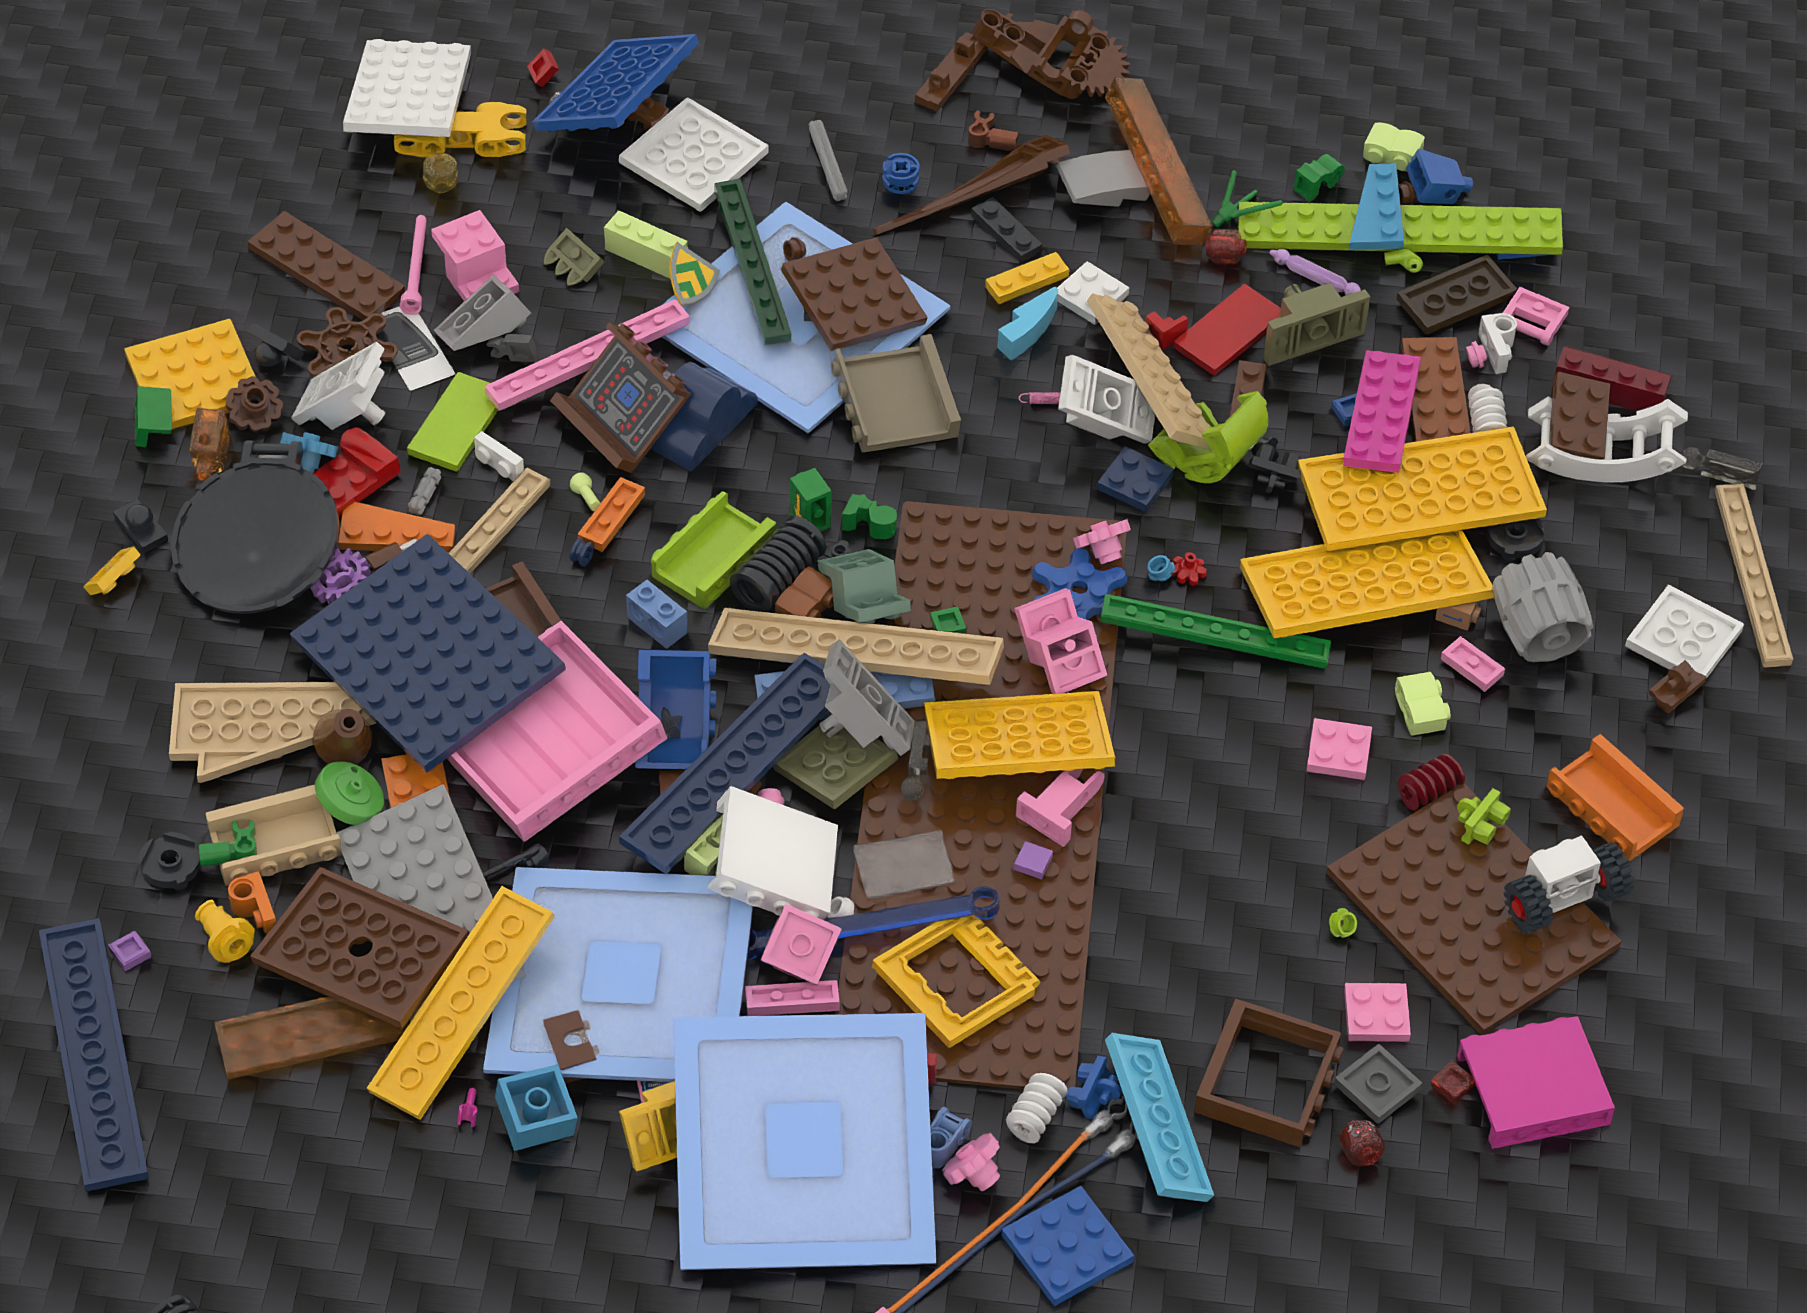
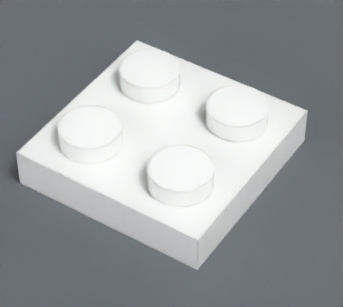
(1085, 281)

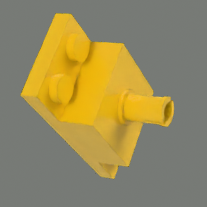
(651, 1127)

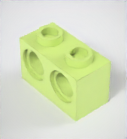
(704, 853)

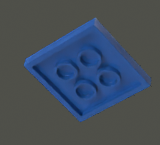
(1067, 1245)

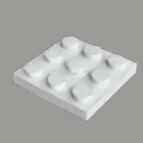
(1683, 630)

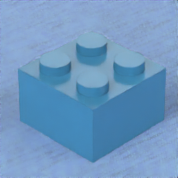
(536, 1107)

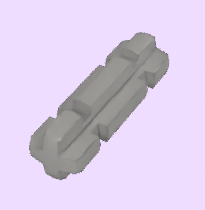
(424, 491)

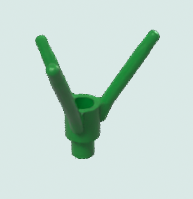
(1229, 211)

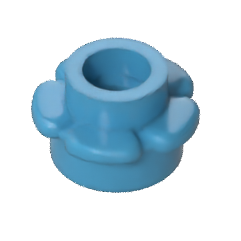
(1160, 568)

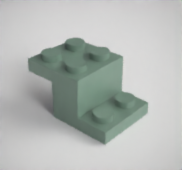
(864, 586)

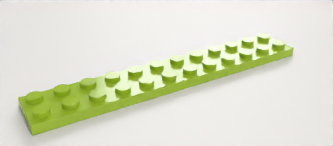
(1424, 228)

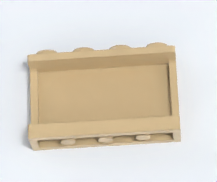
(289, 833)

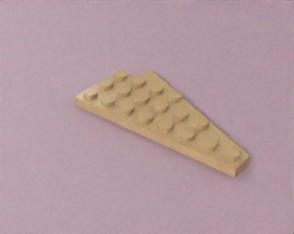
(248, 723)

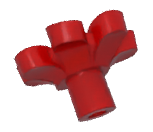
(1189, 568)

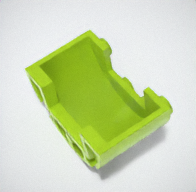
(1227, 441)

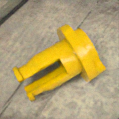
(229, 936)

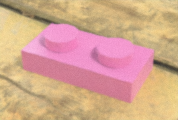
(1472, 663)

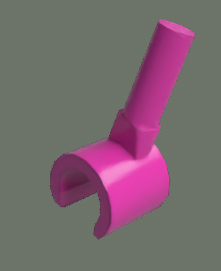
(468, 1110)

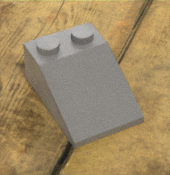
(483, 316)

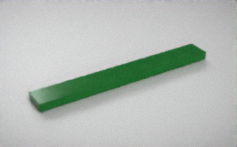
(1214, 631)

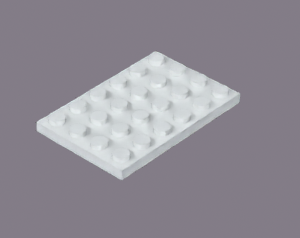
(407, 88)

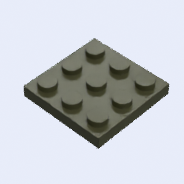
(835, 765)

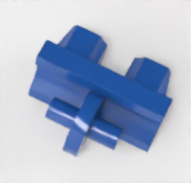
(1098, 1087)

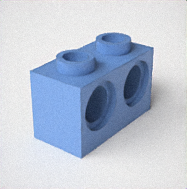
(656, 614)

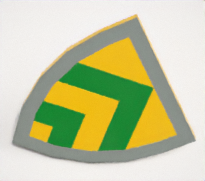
(691, 275)

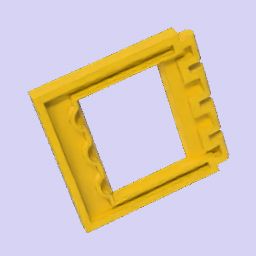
(986, 948)

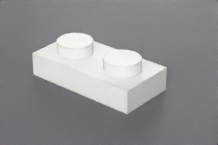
(498, 456)

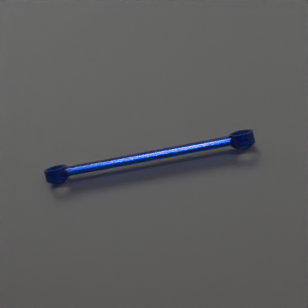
(900, 917)

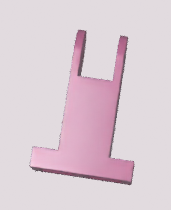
(1058, 804)

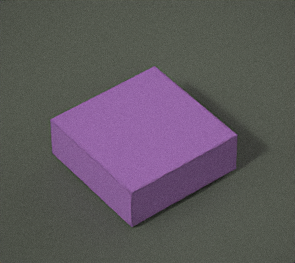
(1033, 860)
(129, 950)

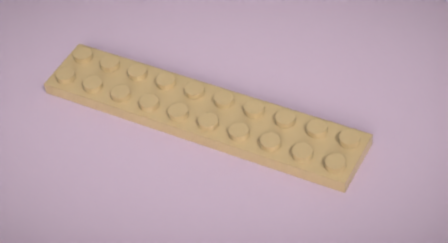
(876, 646)

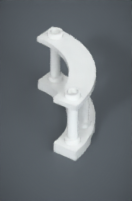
(1647, 422)

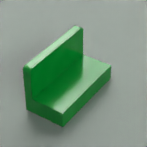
(152, 413)

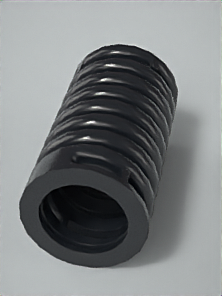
(777, 563)

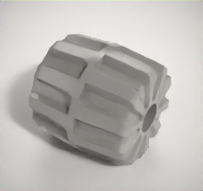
(1542, 607)

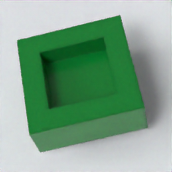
(948, 620)

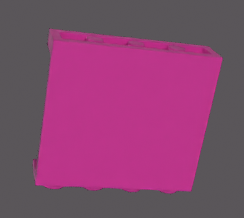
(1537, 1081)

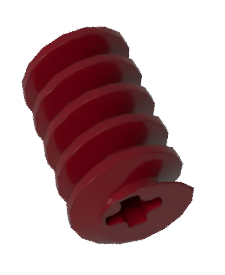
(1430, 781)

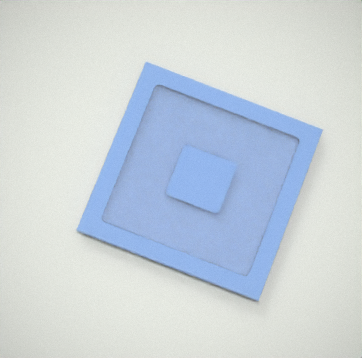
(790, 375)
(630, 960)
(803, 1141)

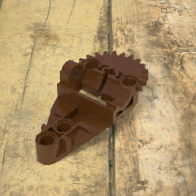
(1031, 44)

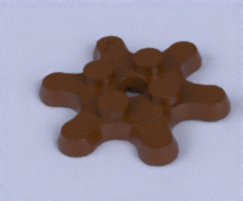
(340, 333)

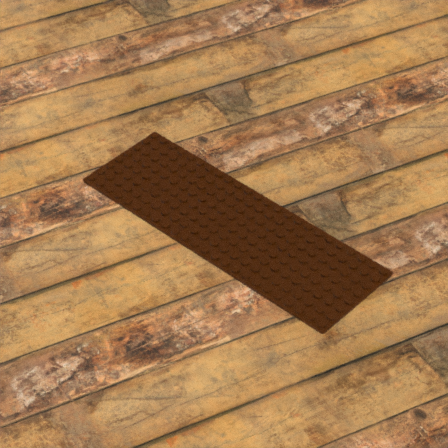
(985, 568)

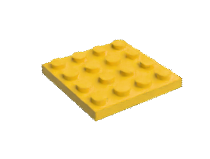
(195, 366)

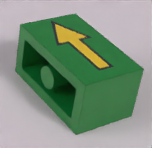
(811, 499)

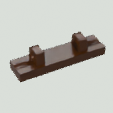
(950, 72)

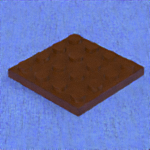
(853, 294)

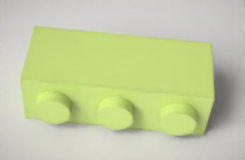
(640, 242)

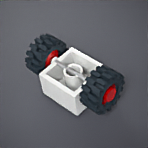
(1564, 878)

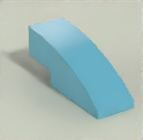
(1027, 324)

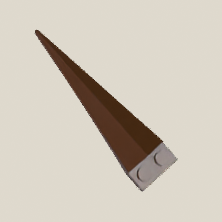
(1021, 164)

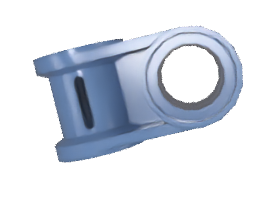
(947, 1134)

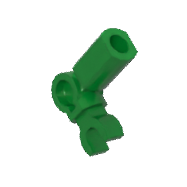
(224, 852)

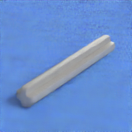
(828, 160)

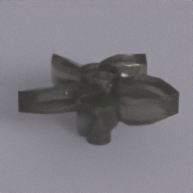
(669, 723)

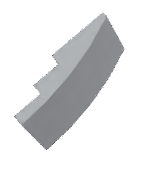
(1103, 178)

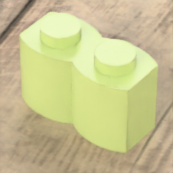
(1390, 145)
(1422, 703)

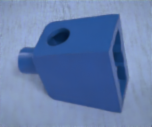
(1437, 178)

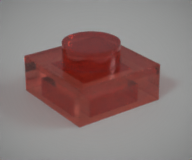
(1452, 1082)

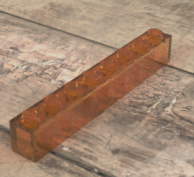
(1158, 161)

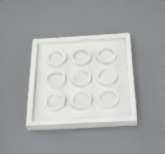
(692, 152)

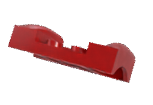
(358, 469)

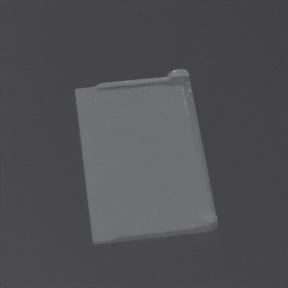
(903, 864)

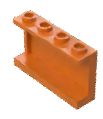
(1616, 798)

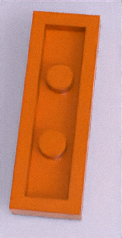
(612, 513)

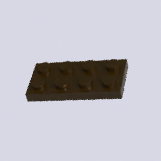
(1456, 294)

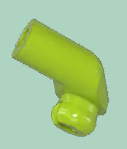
(1406, 258)

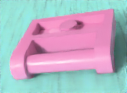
(1538, 310)

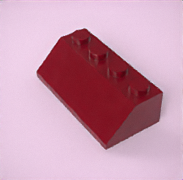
(1629, 383)

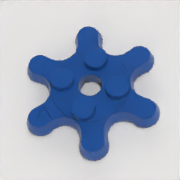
(1082, 575)

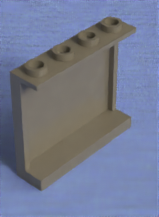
(897, 397)

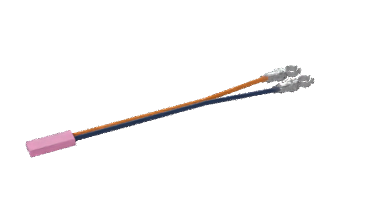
(1101, 1122)

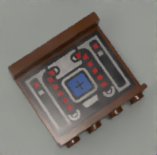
(624, 400)

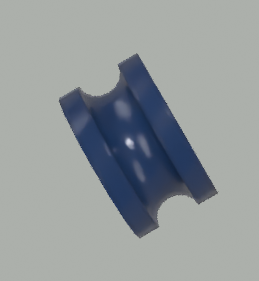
(582, 552)

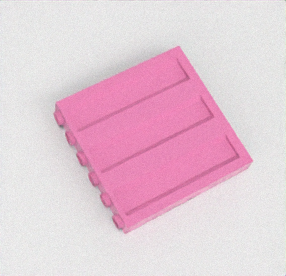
(559, 740)

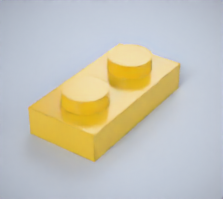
(119, 565)

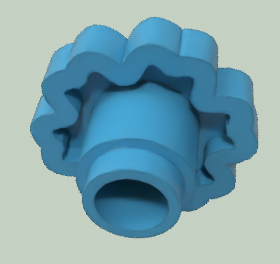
(311, 449)

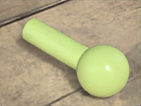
(582, 484)

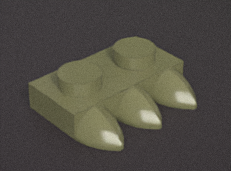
(573, 257)

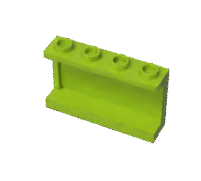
(709, 551)

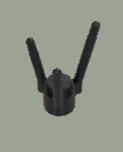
(532, 857)

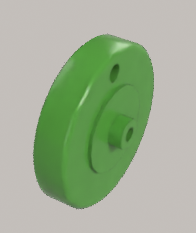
(349, 792)

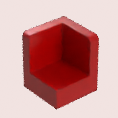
(1166, 330)

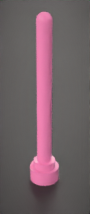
(412, 300)

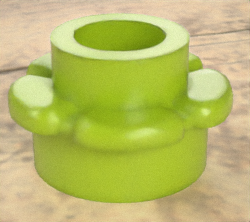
(1342, 923)

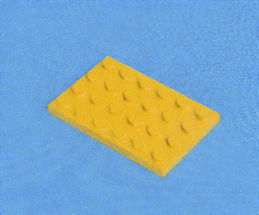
(1018, 735)

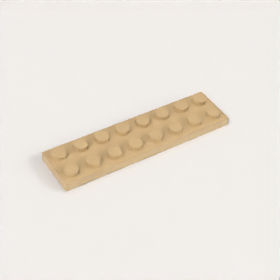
(1150, 369)

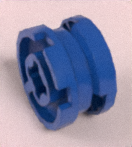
(901, 171)

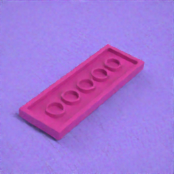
(1382, 411)

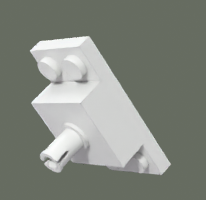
(344, 391)
(1104, 401)

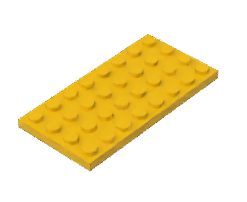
(1439, 489)
(1359, 584)

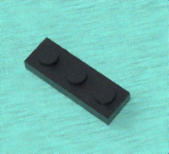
(1006, 229)

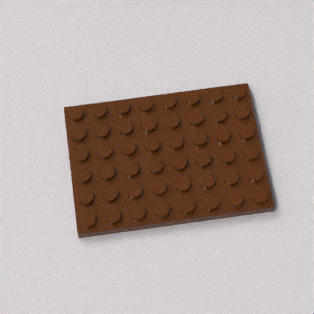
(1450, 914)

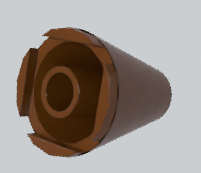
(342, 737)

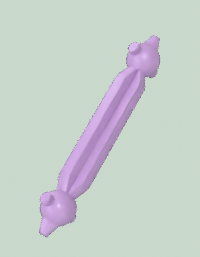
(1313, 271)

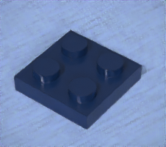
(1135, 479)

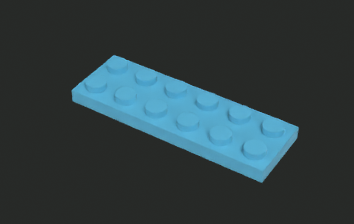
(1159, 1117)

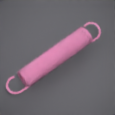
(1043, 398)

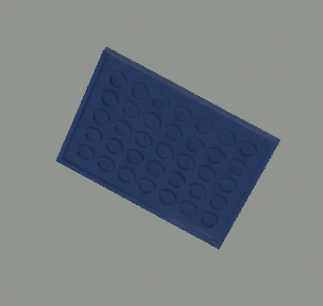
(427, 652)

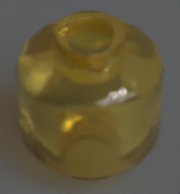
(440, 172)

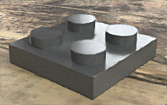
(1378, 1083)

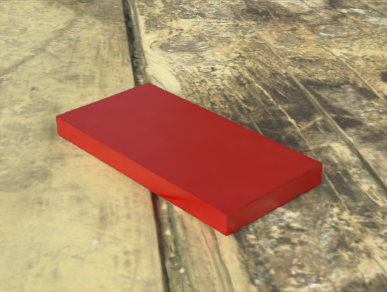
(1227, 330)

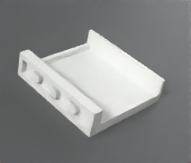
(774, 855)

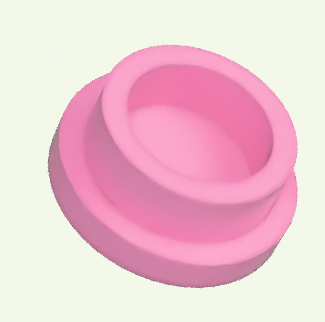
(1476, 354)

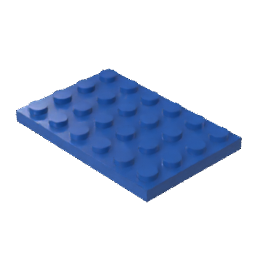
(615, 83)

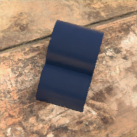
(705, 417)

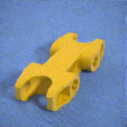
(483, 130)

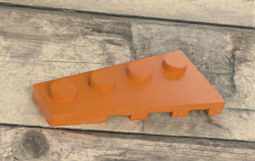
(375, 527)

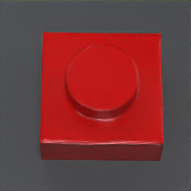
(543, 67)

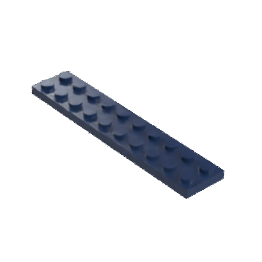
(734, 760)
(93, 1055)

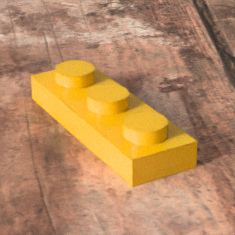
(1027, 278)

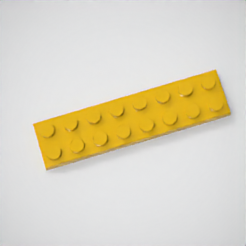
(460, 1002)

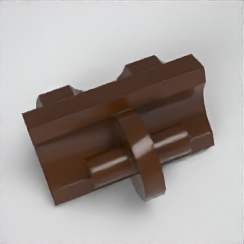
(649, 113)
(1676, 686)

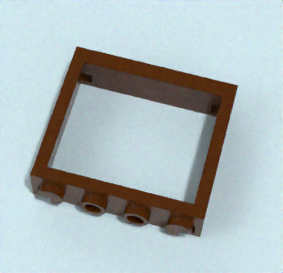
(1282, 1027)

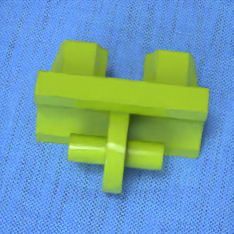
(1476, 816)

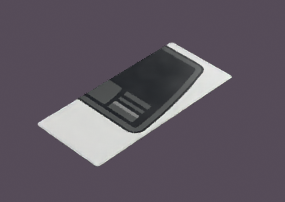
(418, 354)

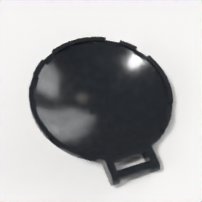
(256, 532)

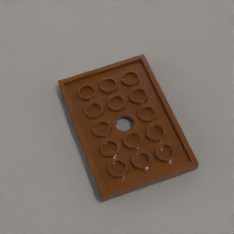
(330, 916)

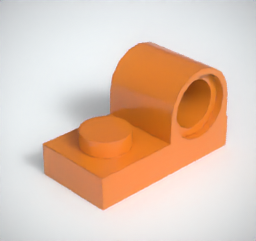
(254, 902)

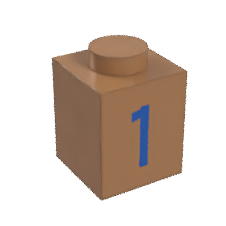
(1460, 615)

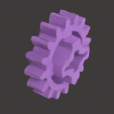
(340, 576)

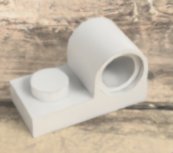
(1497, 337)

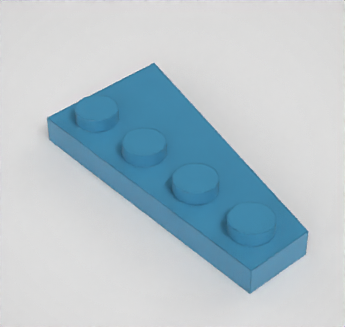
(1379, 212)

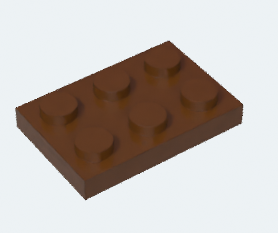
(1579, 416)

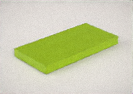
(453, 423)

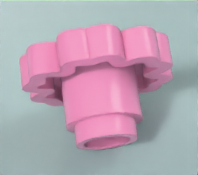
(1104, 540)
(974, 1163)

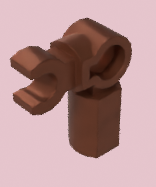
(981, 135)

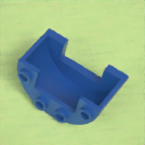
(684, 687)

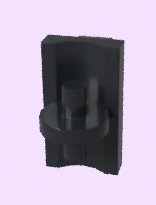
(1263, 462)

